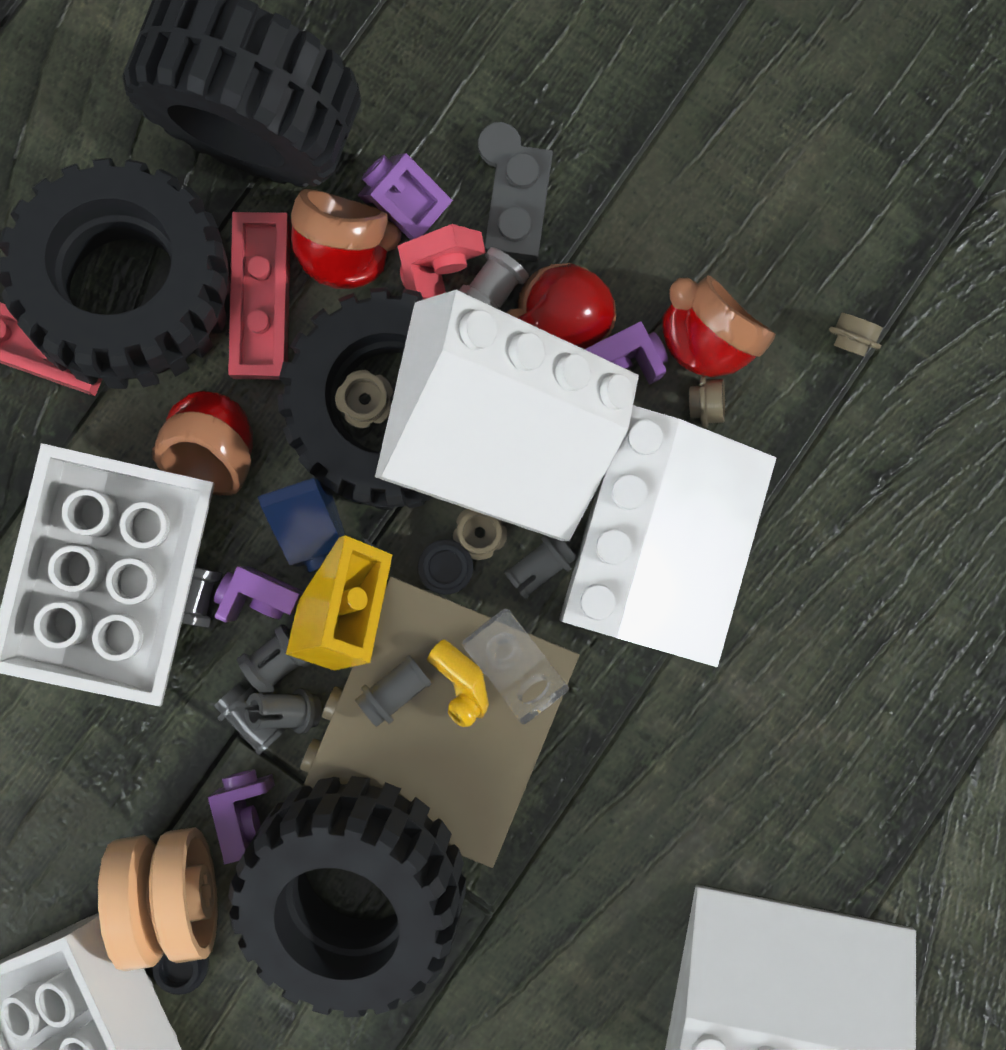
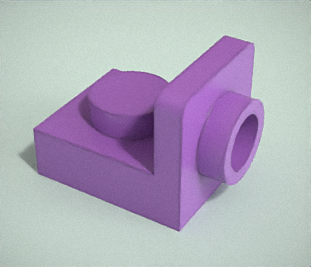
(404, 194)
(634, 343)
(269, 594)
(232, 818)

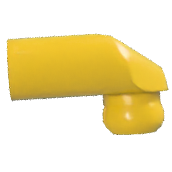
(468, 683)

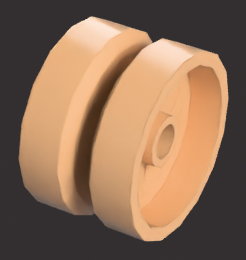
(157, 899)

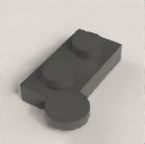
(517, 192)

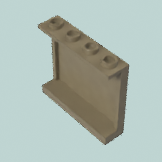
(462, 773)

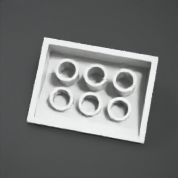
(503, 416)
(669, 538)
(101, 575)
(791, 978)
(74, 998)

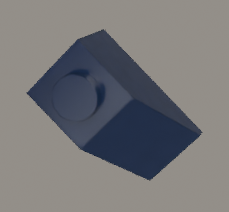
(303, 522)

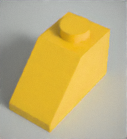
(341, 607)

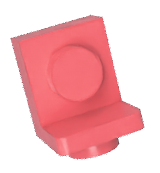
(437, 254)

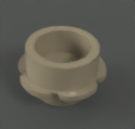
(856, 334)
(353, 388)
(708, 401)
(483, 547)

